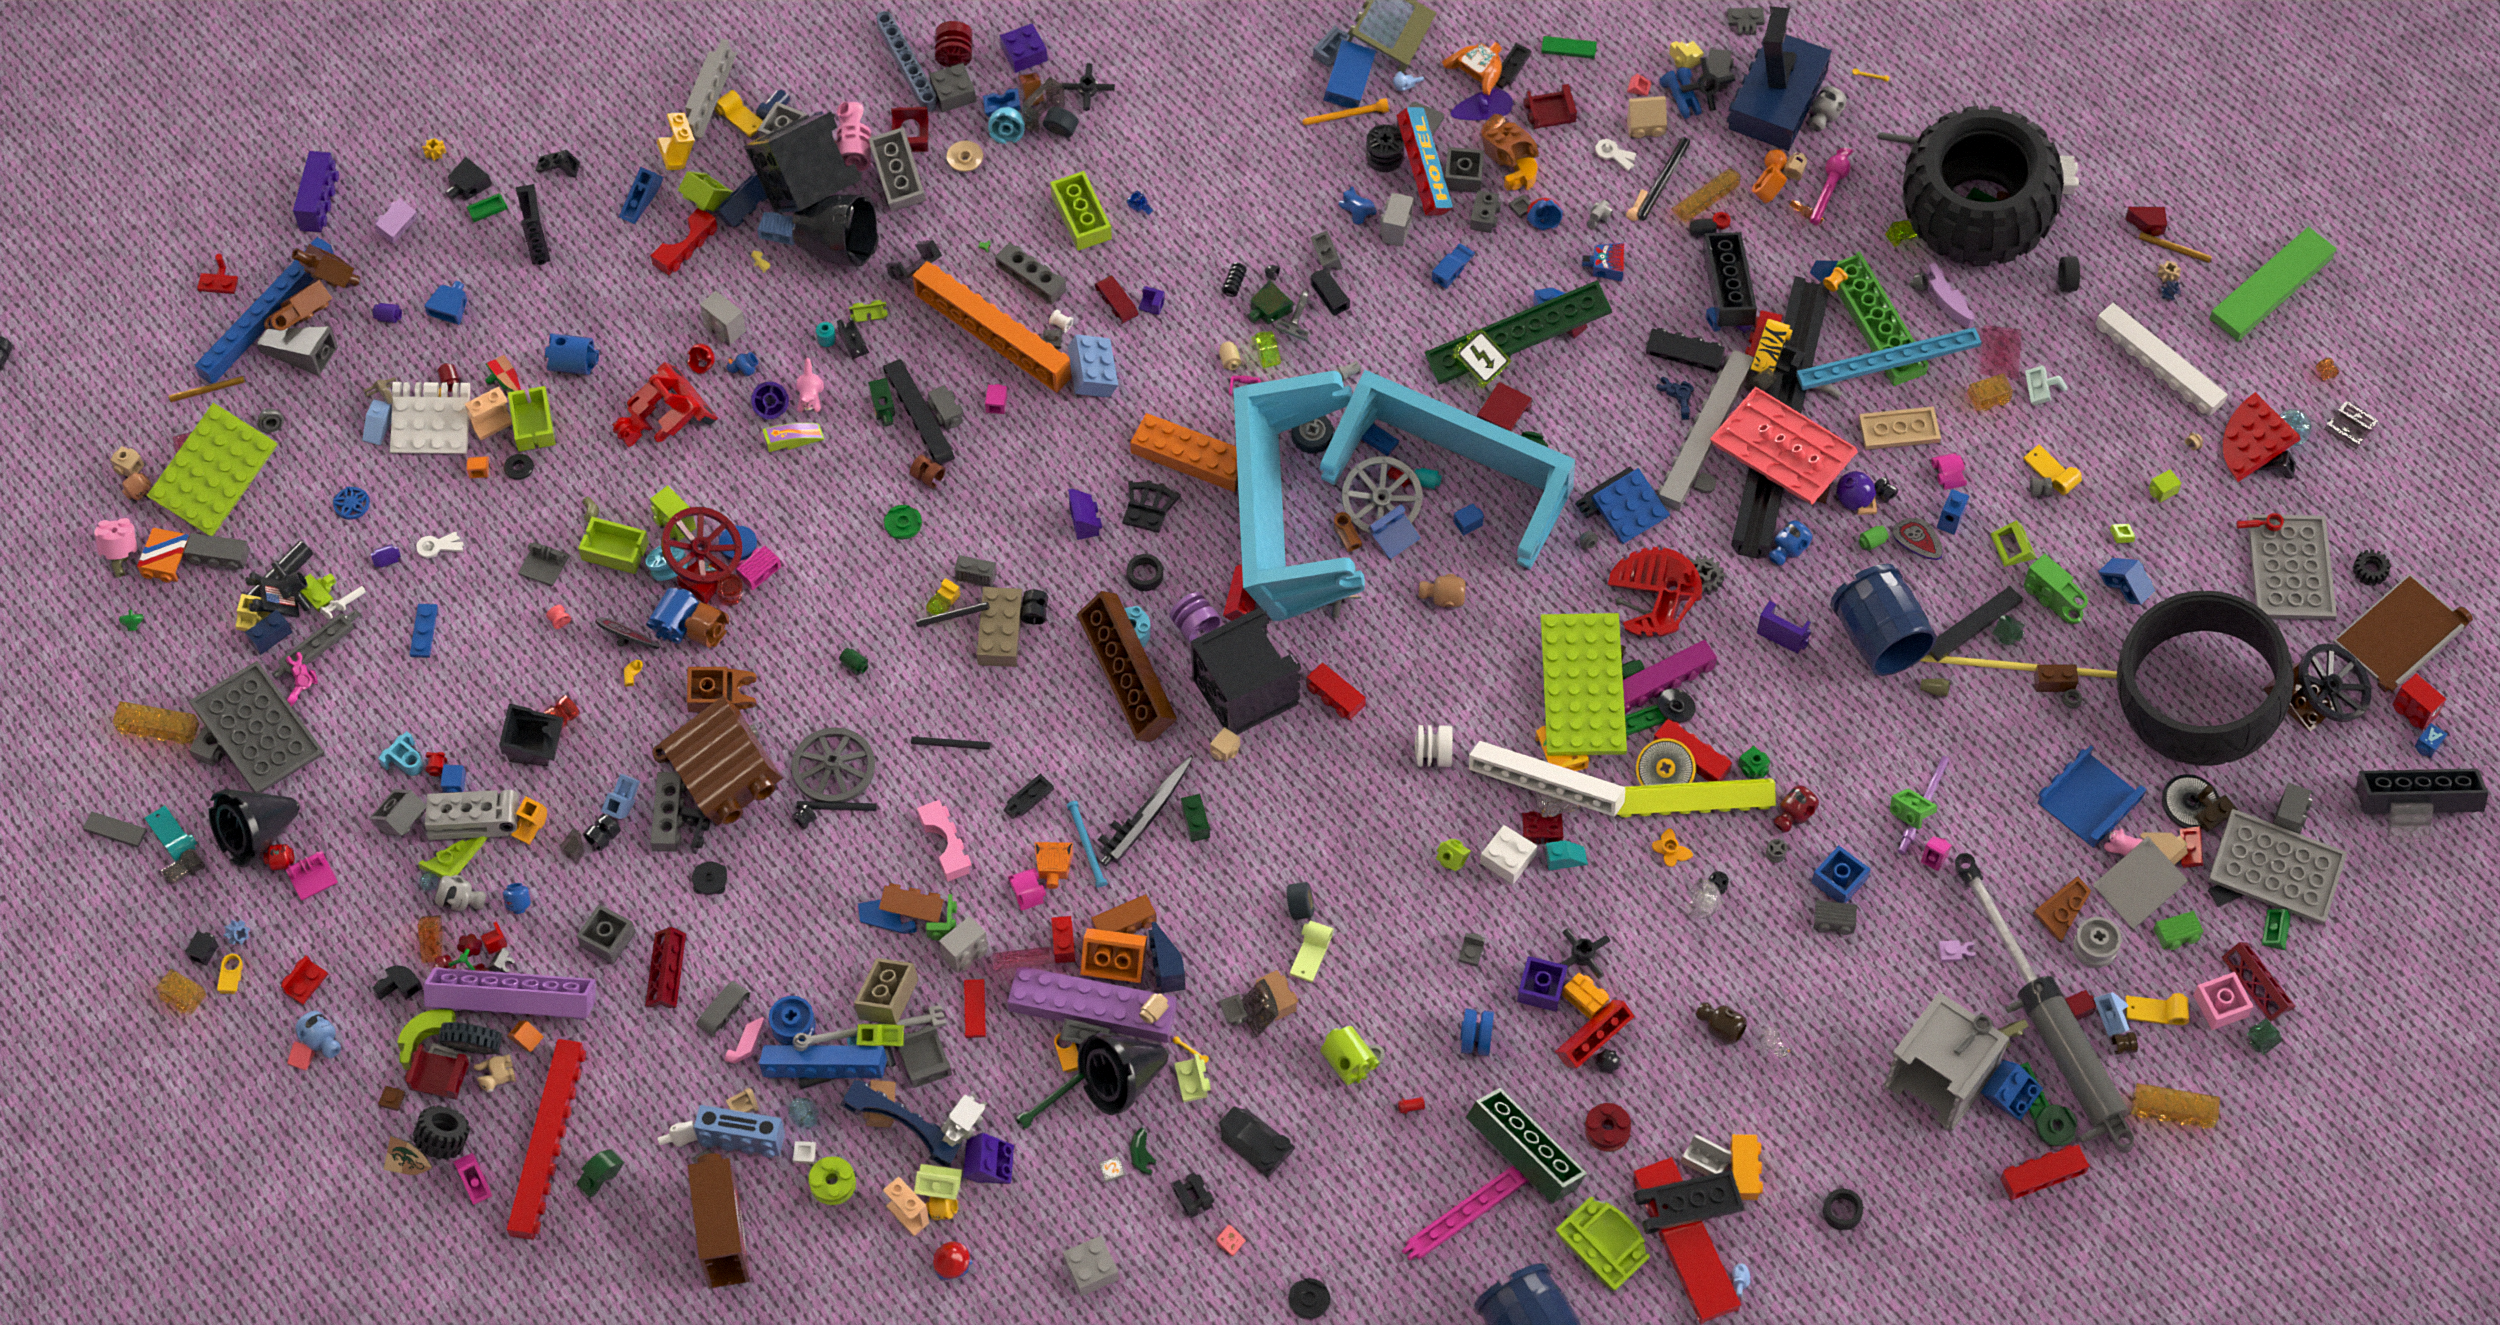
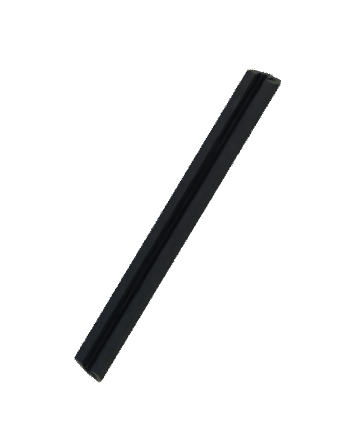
(1760, 495)

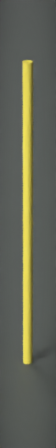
(2013, 665)

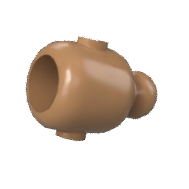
(1446, 591)

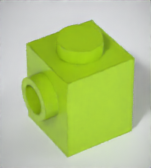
(2164, 486)

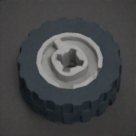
(1313, 435)

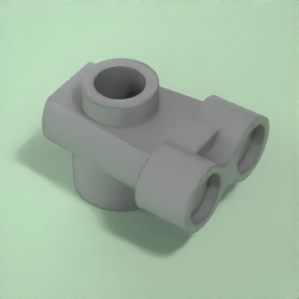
(1599, 211)

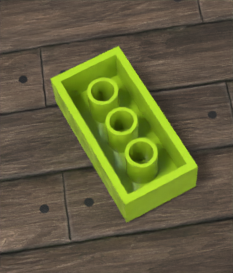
(1081, 210)

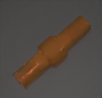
(1806, 211)

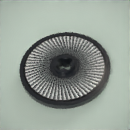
(2176, 797)

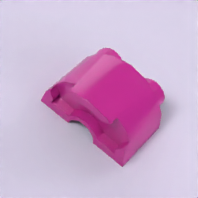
(1950, 470)
(1027, 889)

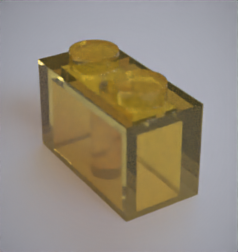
(1990, 392)
(180, 991)

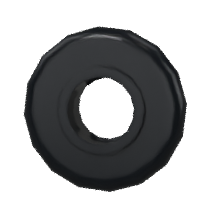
(518, 459)

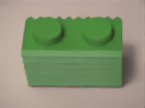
(2178, 930)

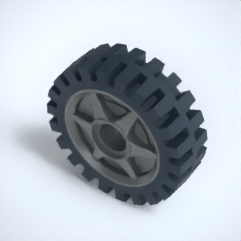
(470, 1038)

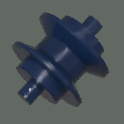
(2169, 291)

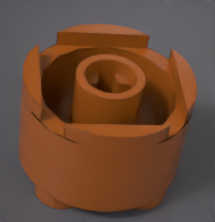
(707, 625)

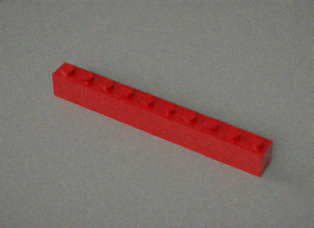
(545, 1139)

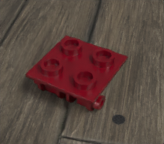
(1542, 827)

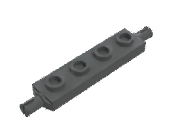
(319, 641)

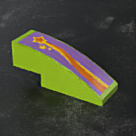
(792, 435)

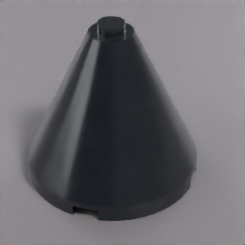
(249, 822)
(1118, 1070)

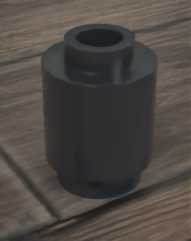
(1701, 226)

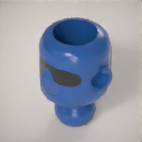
(1790, 542)

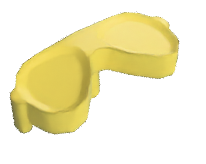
(764, 265)

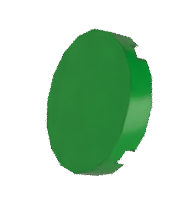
(908, 522)

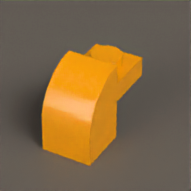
(1524, 174)
(532, 818)

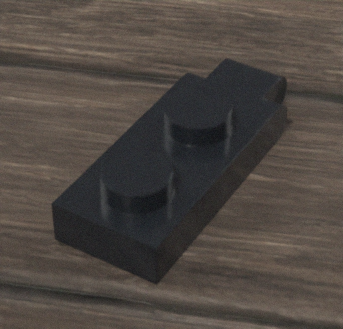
(1513, 64)
(1028, 796)

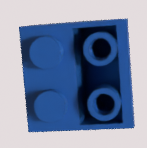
(2011, 1089)

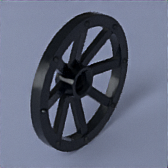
(2332, 684)

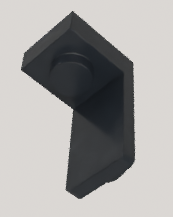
(563, 159)
(2283, 462)
(692, 818)

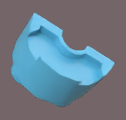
(1140, 623)

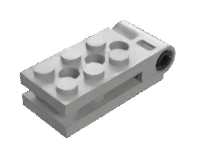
(471, 814)

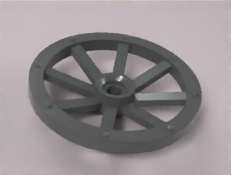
(833, 768)

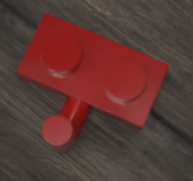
(218, 282)

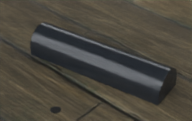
(290, 562)

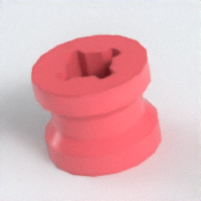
(558, 616)

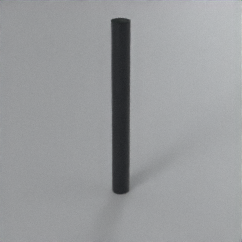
(952, 614)
(950, 743)
(838, 806)

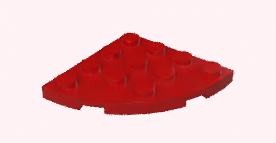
(2255, 437)

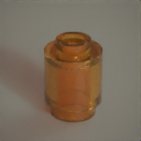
(1494, 122)

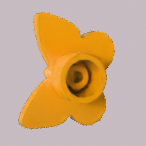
(1670, 849)

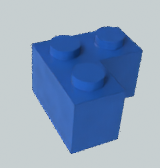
(2129, 577)

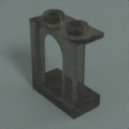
(1054, 97)

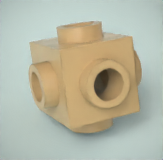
(126, 461)

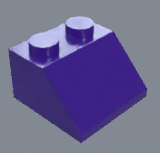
(1083, 514)

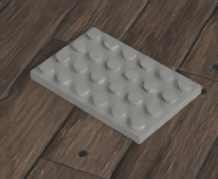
(2292, 568)
(2277, 866)

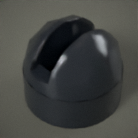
(1270, 270)

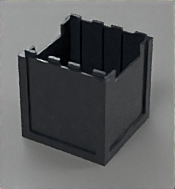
(800, 163)
(1244, 673)

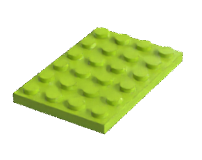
(212, 470)

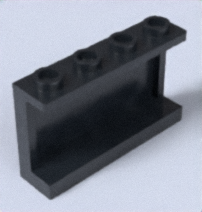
(533, 224)

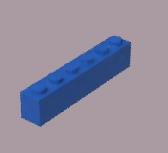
(823, 1061)

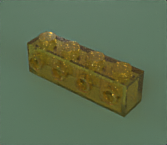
(155, 722)
(2175, 1105)

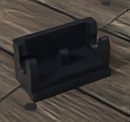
(852, 338)

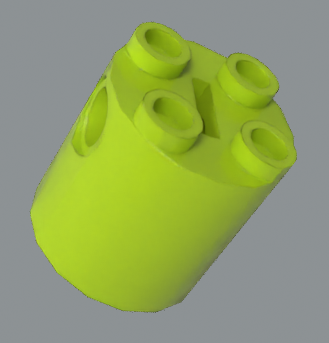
(1348, 1055)

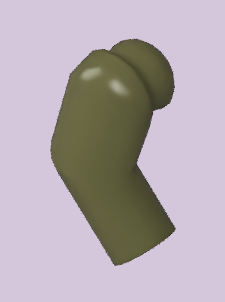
(592, 509)
(117, 566)

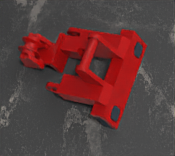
(684, 406)

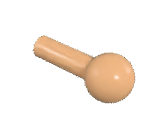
(1632, 212)

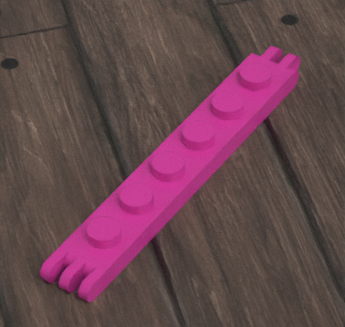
(1464, 1213)

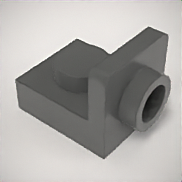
(1472, 949)

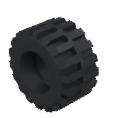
(441, 1132)

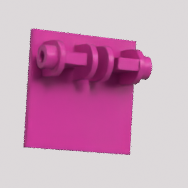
(311, 875)

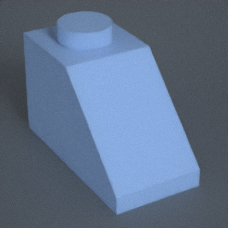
(377, 422)

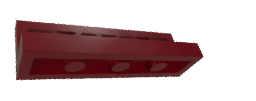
(669, 968)
(2263, 975)

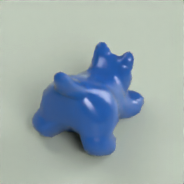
(1357, 206)

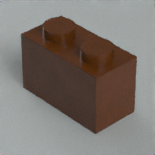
(2056, 677)

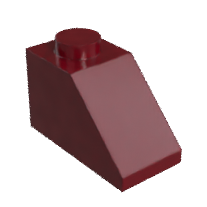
(2148, 219)

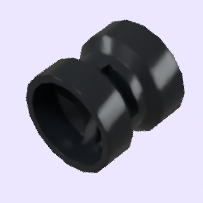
(1885, 489)

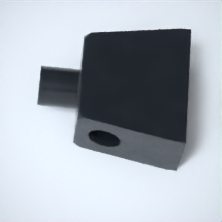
(467, 180)

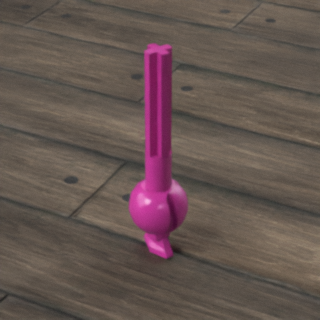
(1837, 168)

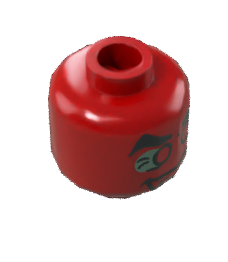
(279, 856)

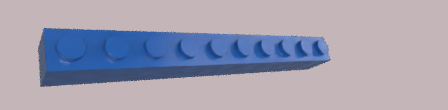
(251, 323)

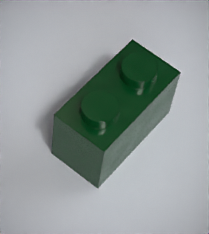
(1195, 817)

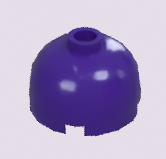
(769, 400)
(1855, 490)

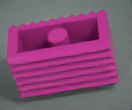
(758, 567)

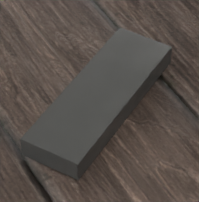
(115, 829)

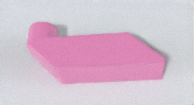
(747, 1042)

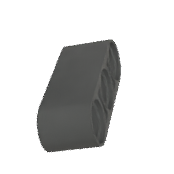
(720, 1010)

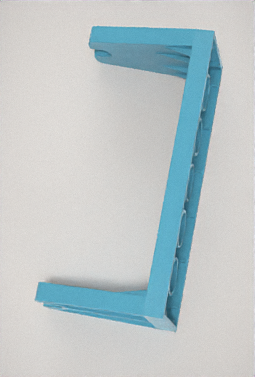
(1260, 416)
(1463, 434)

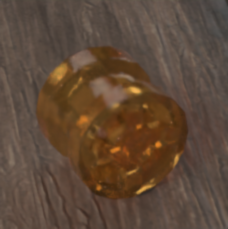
(2327, 369)

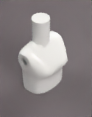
(679, 1134)

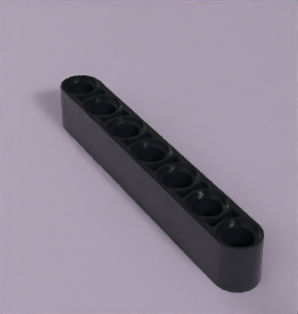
(919, 411)

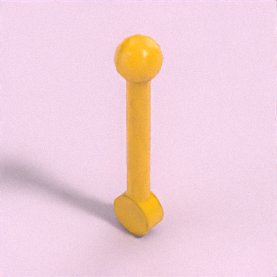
(1885, 78)
(1176, 1040)

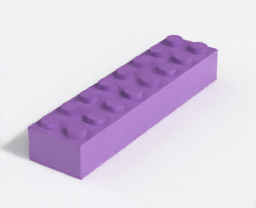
(510, 993)
(1088, 1001)

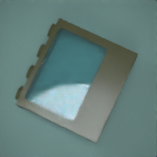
(1393, 27)

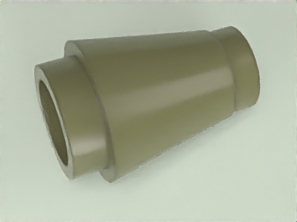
(1936, 686)

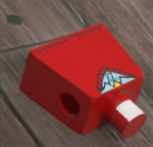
(700, 591)

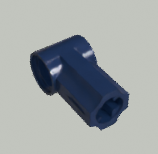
(764, 108)

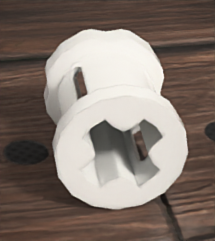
(1061, 320)

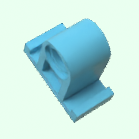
(402, 755)

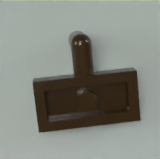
(2214, 812)

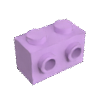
(395, 220)

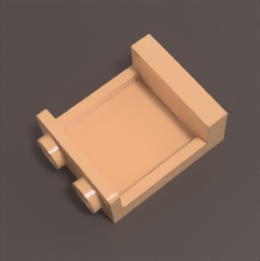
(488, 413)
(906, 1206)

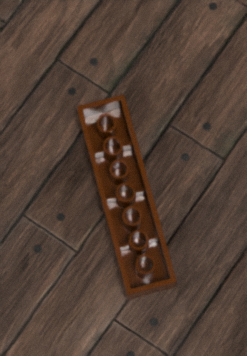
(1126, 666)

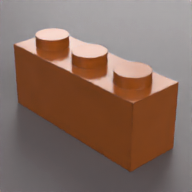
(911, 903)
(1127, 916)

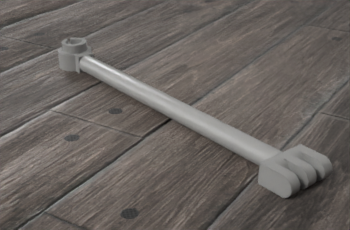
(809, 1040)

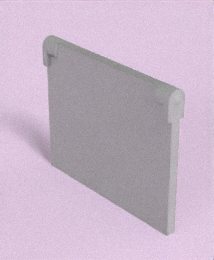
(2140, 882)

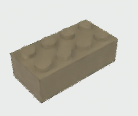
(1000, 627)

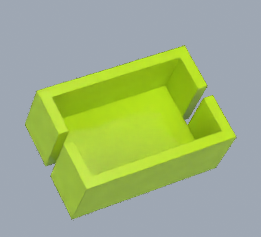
(531, 420)
(613, 545)

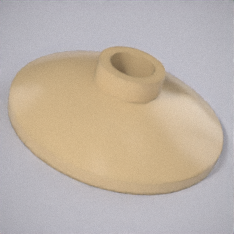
(962, 150)

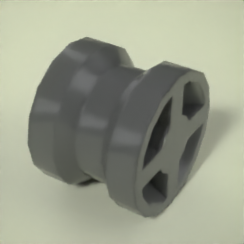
(1776, 846)

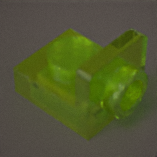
(1900, 231)

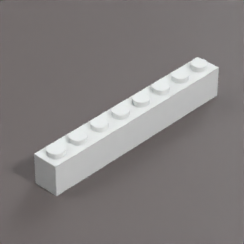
(2161, 359)
(1547, 778)

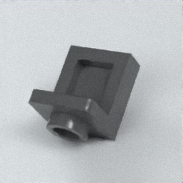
(1233, 1009)

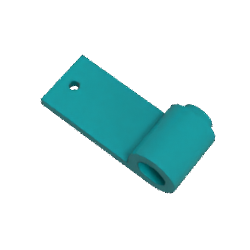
(170, 832)

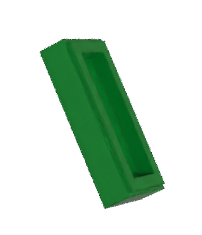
(487, 207)

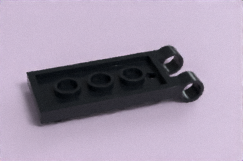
(1691, 1201)

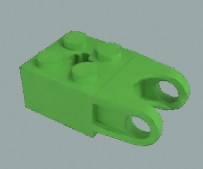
(2054, 588)

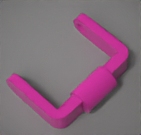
(1242, 379)

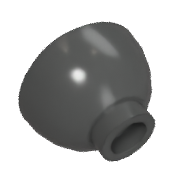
(270, 420)

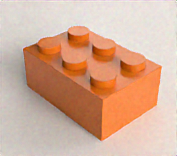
(1113, 955)

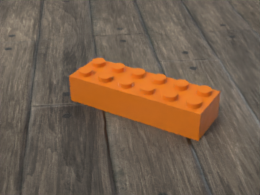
(1186, 451)

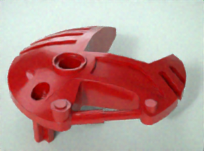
(1655, 573)

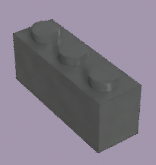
(217, 551)

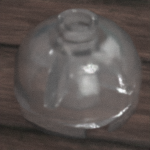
(1706, 898)

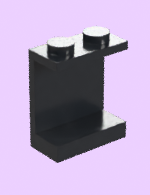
(928, 251)

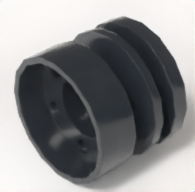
(1384, 148)

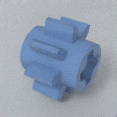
(231, 932)

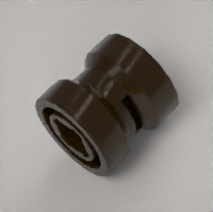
(2125, 1043)

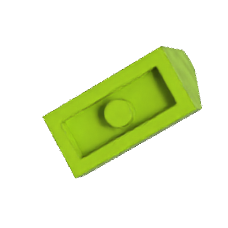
(2027, 551)

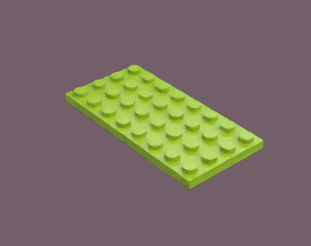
(1583, 684)

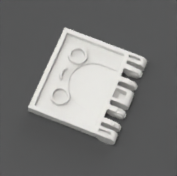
(429, 422)

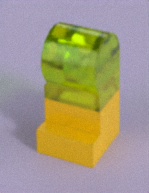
(943, 598)

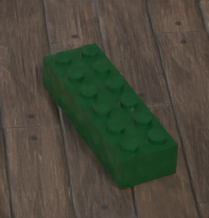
(1526, 1145)

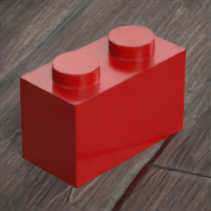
(1063, 939)

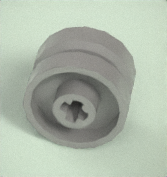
(2097, 942)

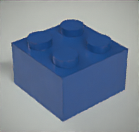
(1840, 875)

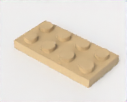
(1899, 428)

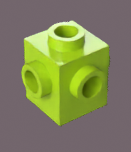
(1452, 854)

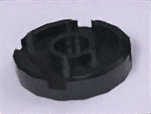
(1309, 1298)

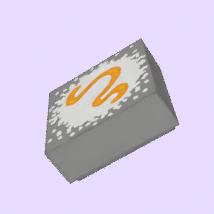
(1111, 1169)

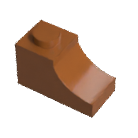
(1029, 84)

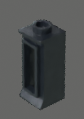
(1330, 292)

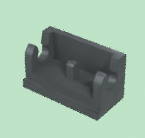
(1326, 251)

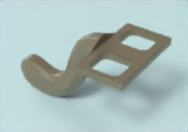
(380, 387)

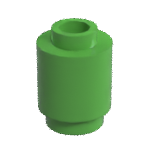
(1873, 537)

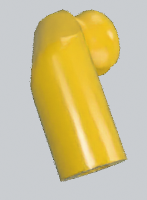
(630, 671)

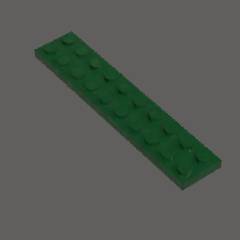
(1527, 328)

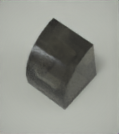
(573, 846)

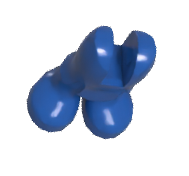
(1685, 99)

